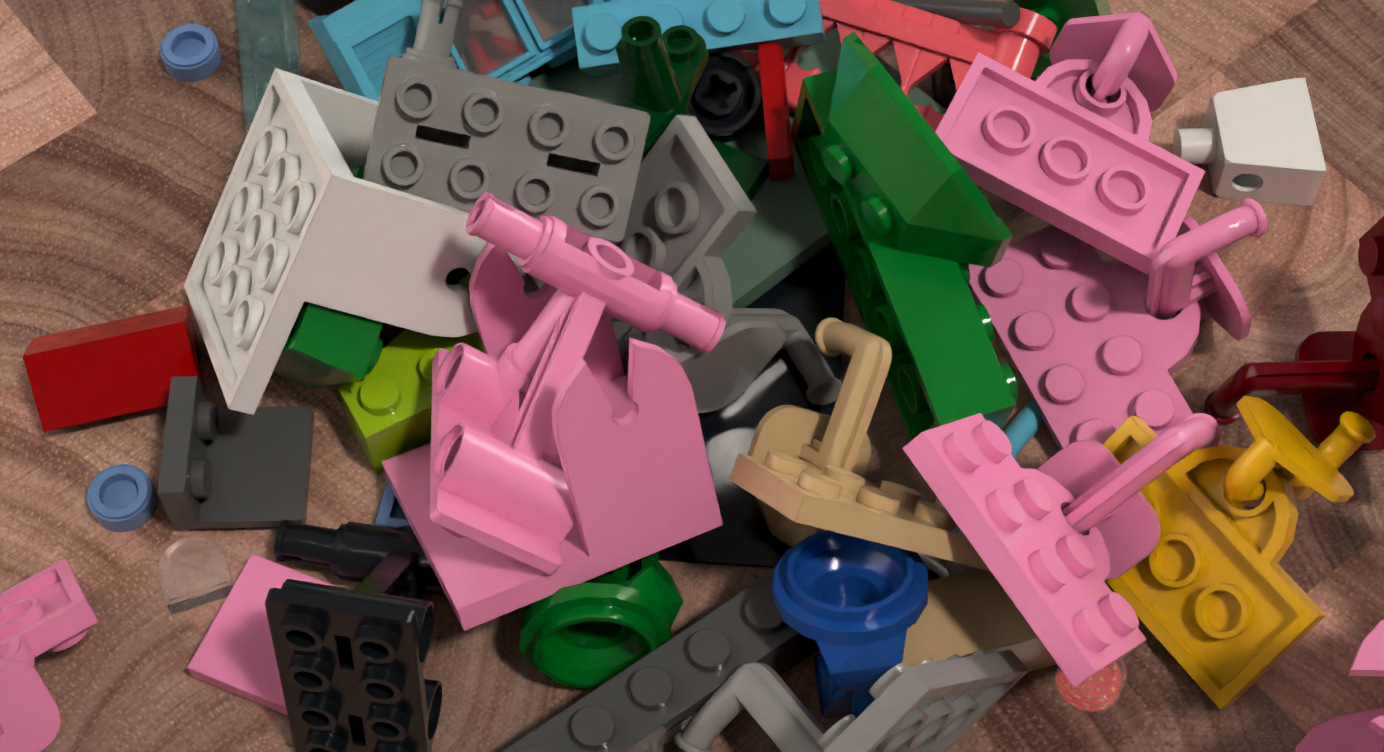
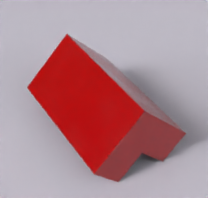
(111, 367)

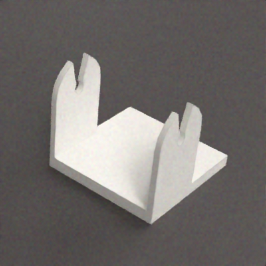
(314, 233)

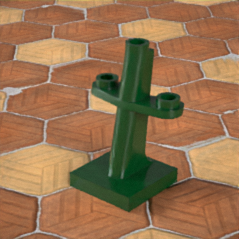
(660, 80)

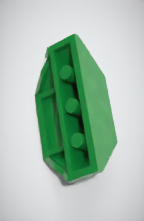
(903, 169)

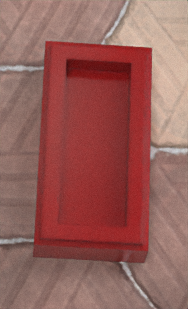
(776, 111)

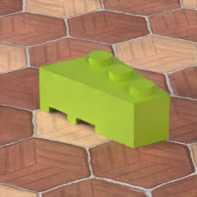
(394, 401)

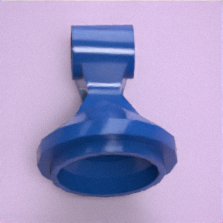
(855, 605)

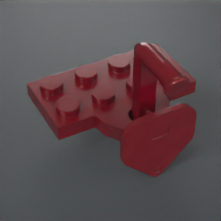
(1330, 367)

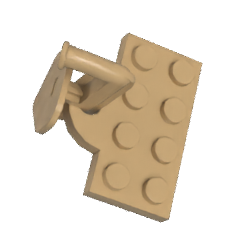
(813, 465)

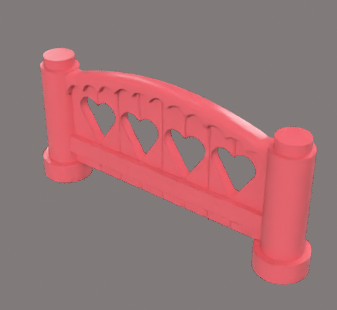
(922, 43)

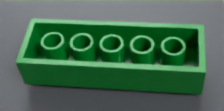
(914, 301)

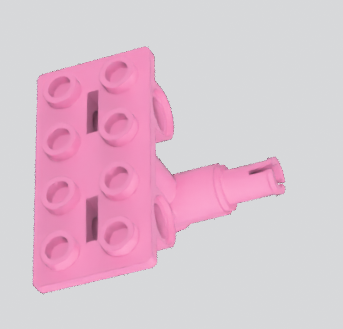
(494, 416)

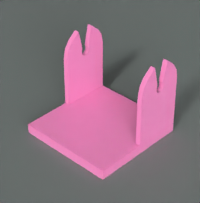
(623, 444)

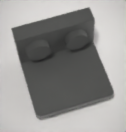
(231, 464)

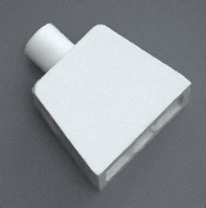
(1259, 144)

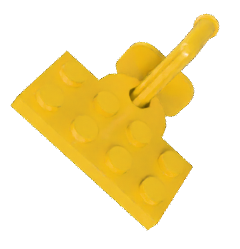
(1215, 575)

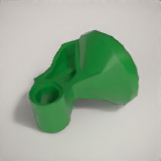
(601, 625)

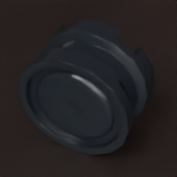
(727, 97)

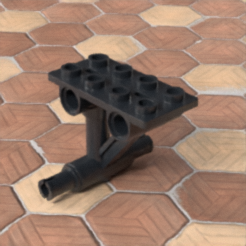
(360, 653)

